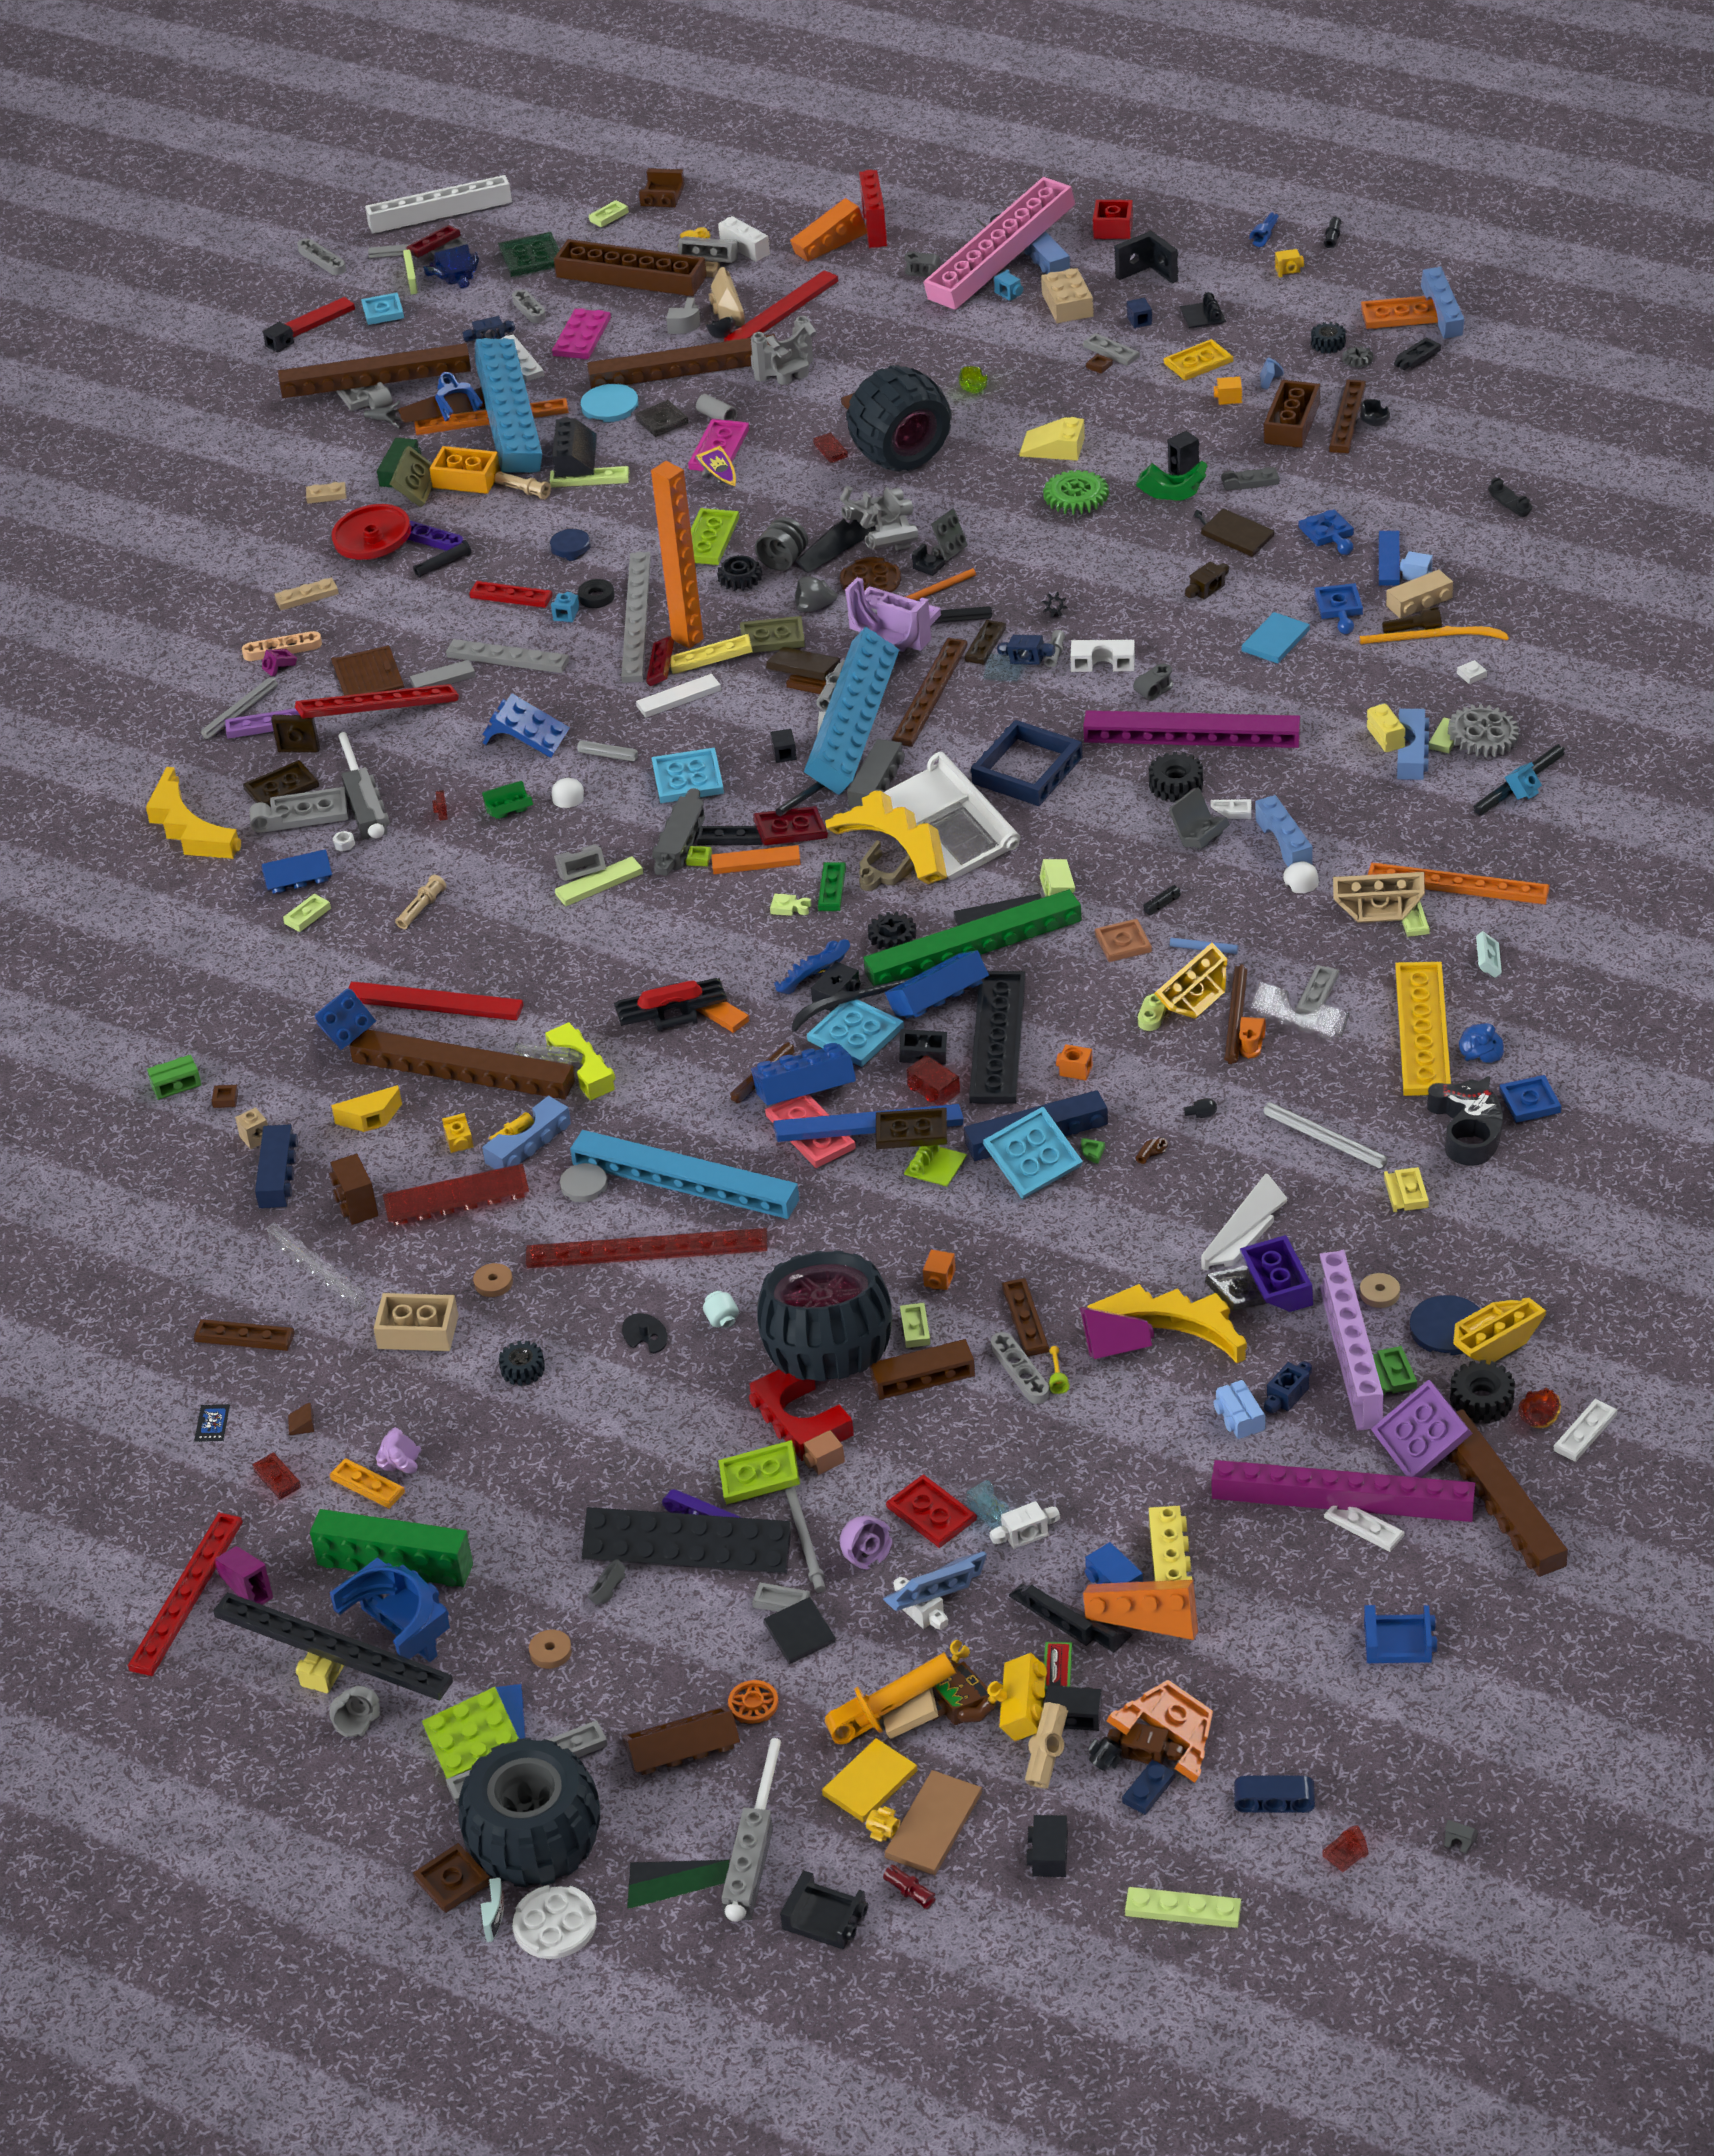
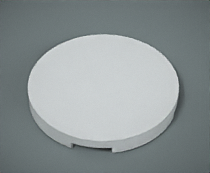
(554, 1921)

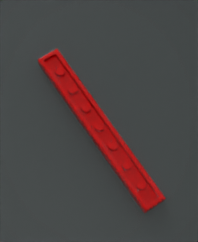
(785, 306)
(376, 701)
(437, 1001)
(184, 1594)

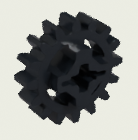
(891, 930)

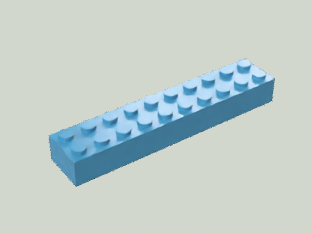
(507, 405)
(851, 711)

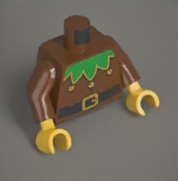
(964, 1695)

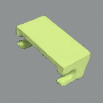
(1056, 876)

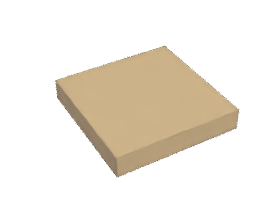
(911, 1714)

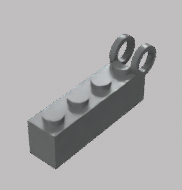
(876, 771)

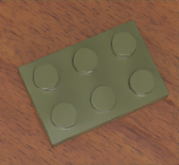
(413, 477)
(774, 633)

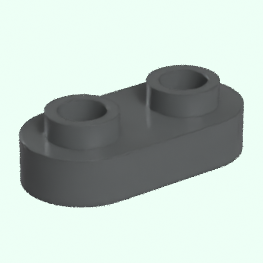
(610, 1577)

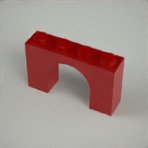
(873, 208)
(776, 1391)

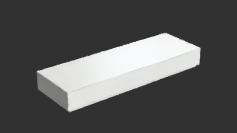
(1585, 1430)
(1366, 1526)

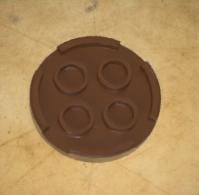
(874, 572)

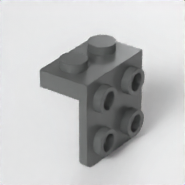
(1194, 820)

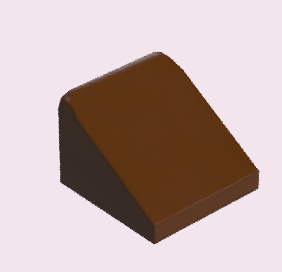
(301, 1420)

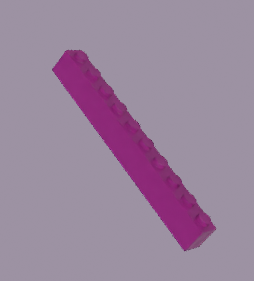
(1192, 729)
(1343, 1489)

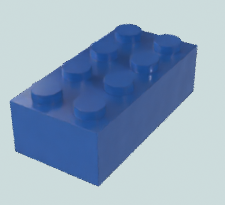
(936, 984)
(803, 1073)

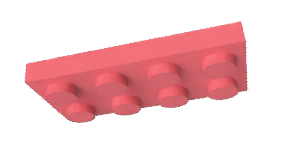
(818, 1150)

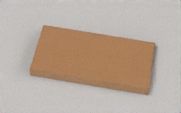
(933, 1822)

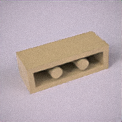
(1419, 593)

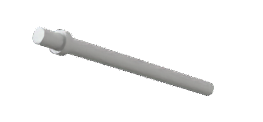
(816, 1574)

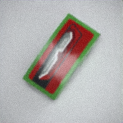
(1058, 1664)

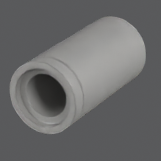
(715, 408)

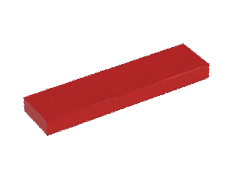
(320, 316)
(511, 594)

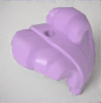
(398, 1452)

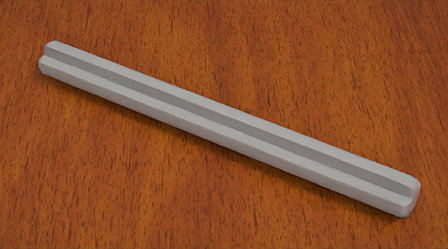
(1325, 1135)

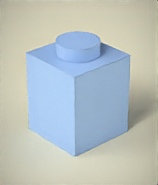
(1416, 565)

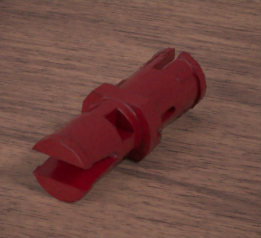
(909, 1886)

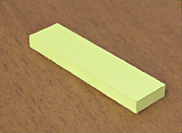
(605, 475)
(598, 881)

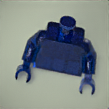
(454, 265)

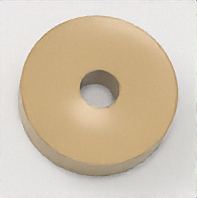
(1379, 1299)

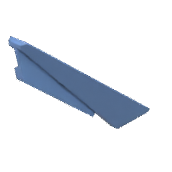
(938, 1583)

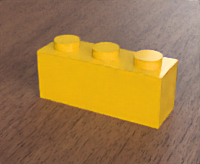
(1025, 1696)

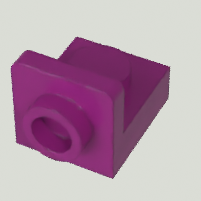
(277, 658)

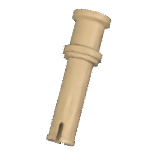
(529, 486)
(426, 895)

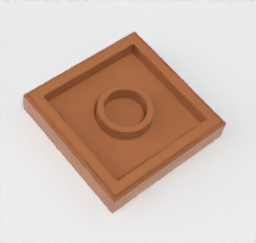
(1123, 940)

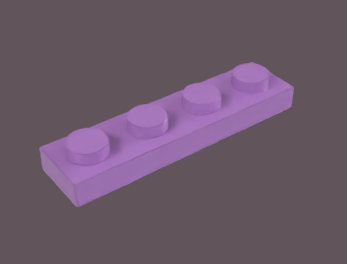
(253, 724)

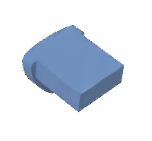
(1270, 370)

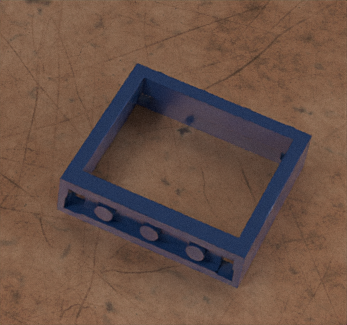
(1031, 793)

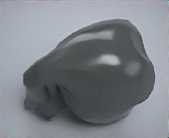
(813, 594)

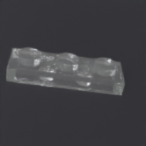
(548, 1053)

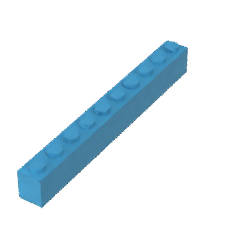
(686, 1174)

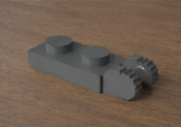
(1250, 478)

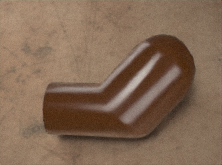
(1151, 1148)

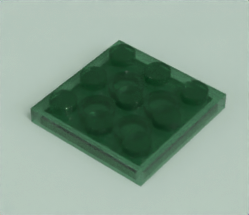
(529, 253)

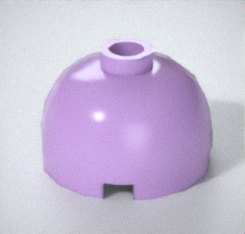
(866, 1536)

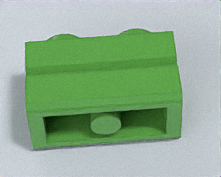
(174, 1076)

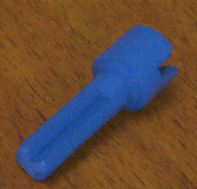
(1262, 231)

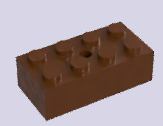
(1292, 413)

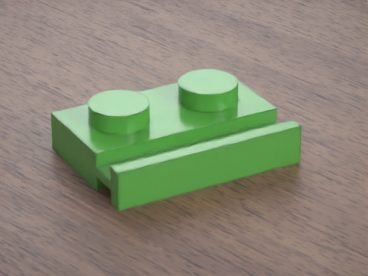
(1394, 1370)

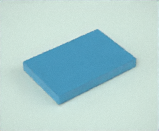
(1275, 637)

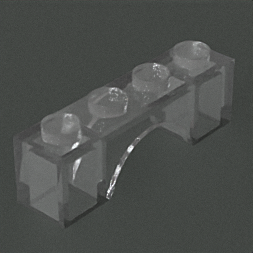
(1275, 1002)

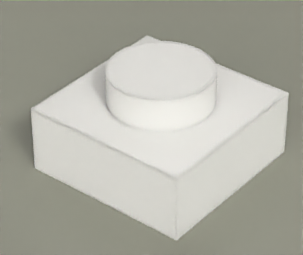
(1472, 672)

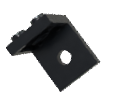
(1149, 252)

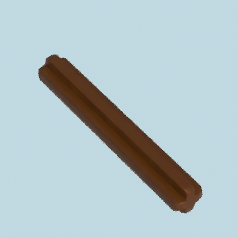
(747, 1085)

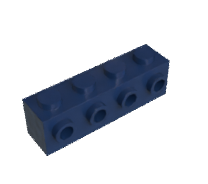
(276, 1166)

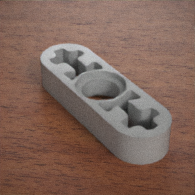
(535, 312)

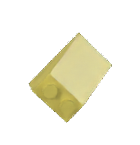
(1055, 440)

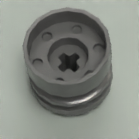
(781, 543)

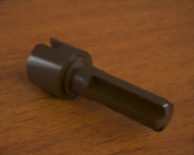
(1427, 619)

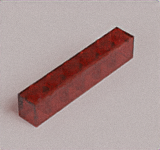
(455, 1193)

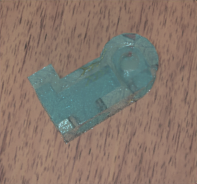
(986, 1505)

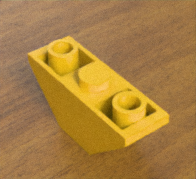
(369, 1110)

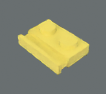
(1406, 1189)

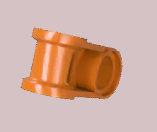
(1251, 1036)

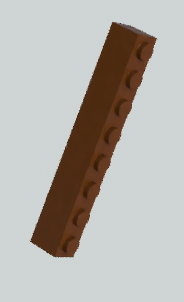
(1508, 1503)

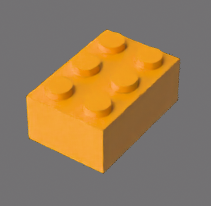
(464, 469)

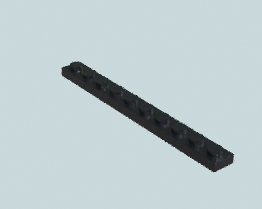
(333, 1646)

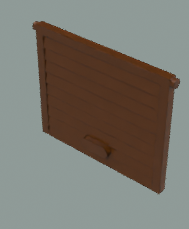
(368, 671)

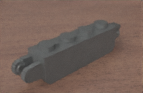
(679, 833)

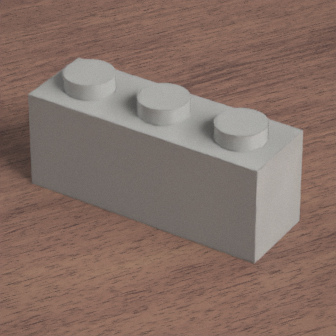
(711, 249)

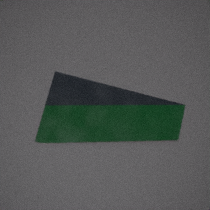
(668, 1879)

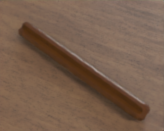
(1235, 1014)

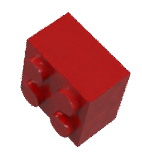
(1113, 219)

